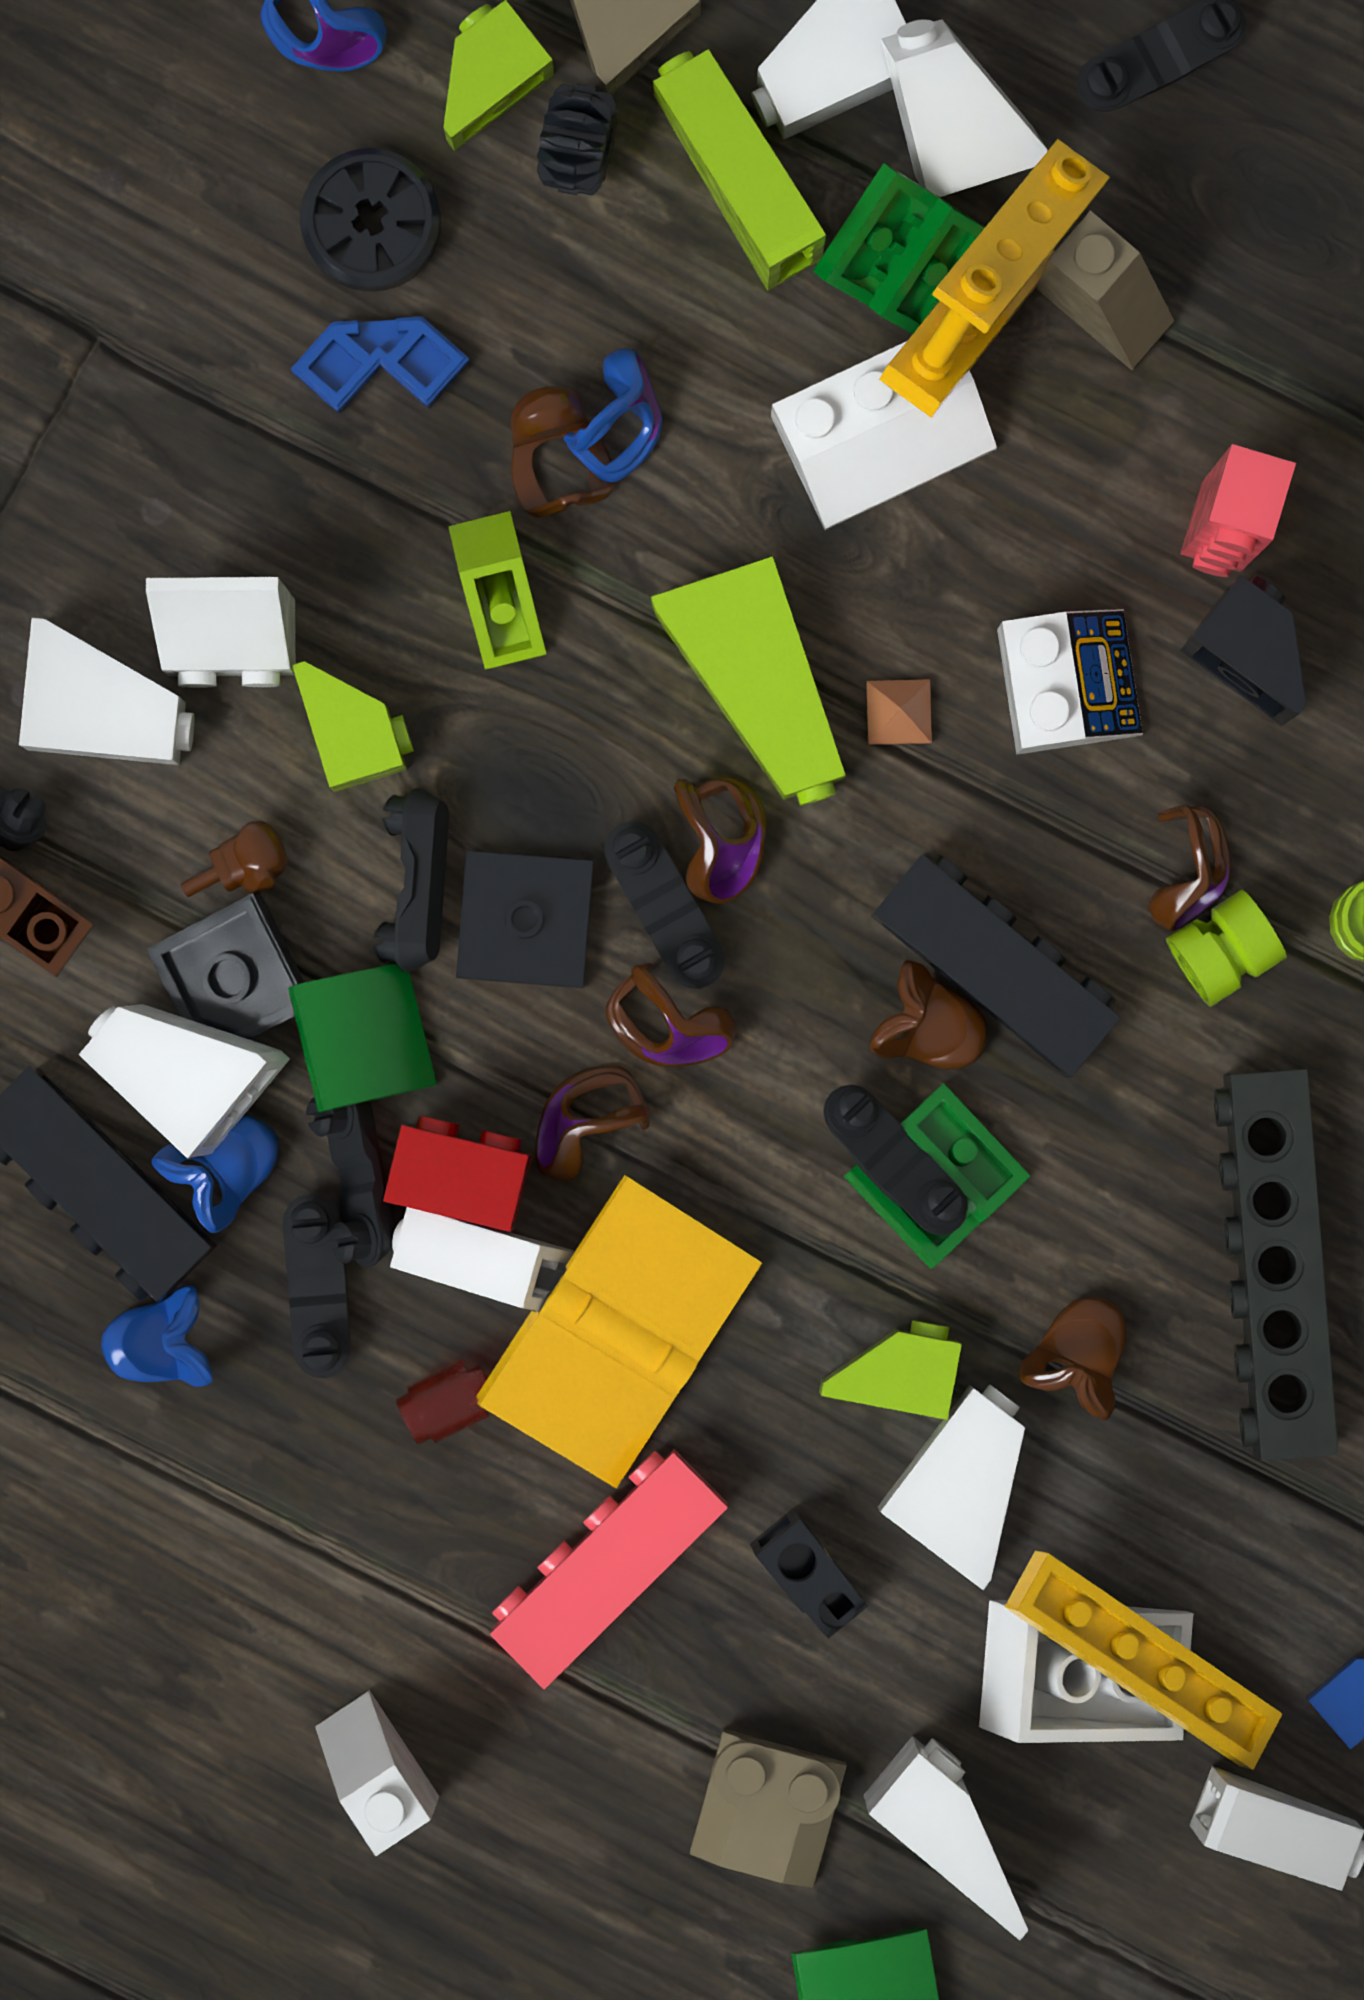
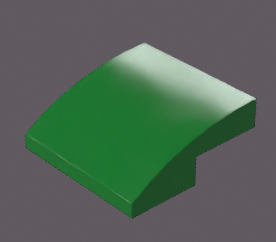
(897, 248)
(362, 1036)
(969, 1157)
(869, 1969)

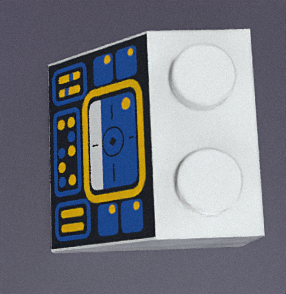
(1069, 679)

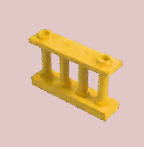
(993, 278)

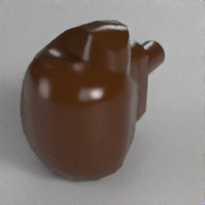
(244, 860)

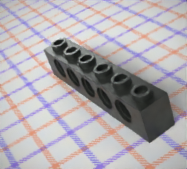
(1310, 1424)

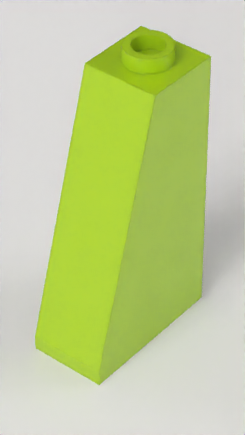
(739, 168)
(753, 664)

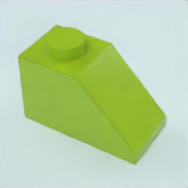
(491, 70)
(497, 590)
(351, 730)
(901, 1372)

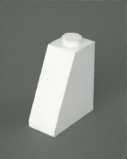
(827, 64)
(954, 113)
(95, 705)
(181, 1072)
(478, 1258)
(962, 1483)
(375, 1773)
(1277, 1830)

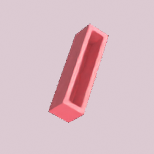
(1237, 510)
(608, 1567)

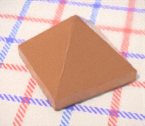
(899, 712)

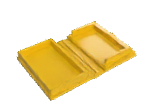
(618, 1332)

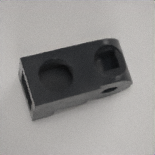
(808, 1573)

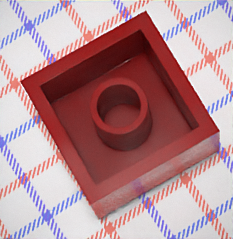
(458, 1175)

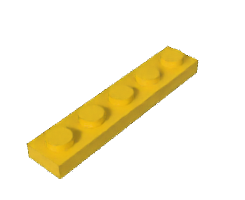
(1143, 1659)

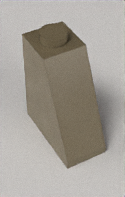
(628, 34)
(1106, 290)

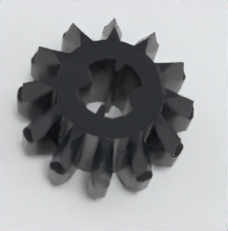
(577, 139)

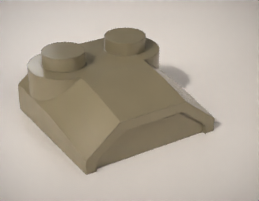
(767, 1809)

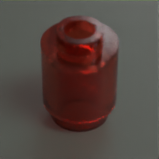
(443, 1403)

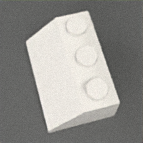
(868, 444)

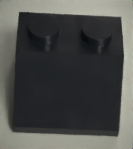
(1252, 648)

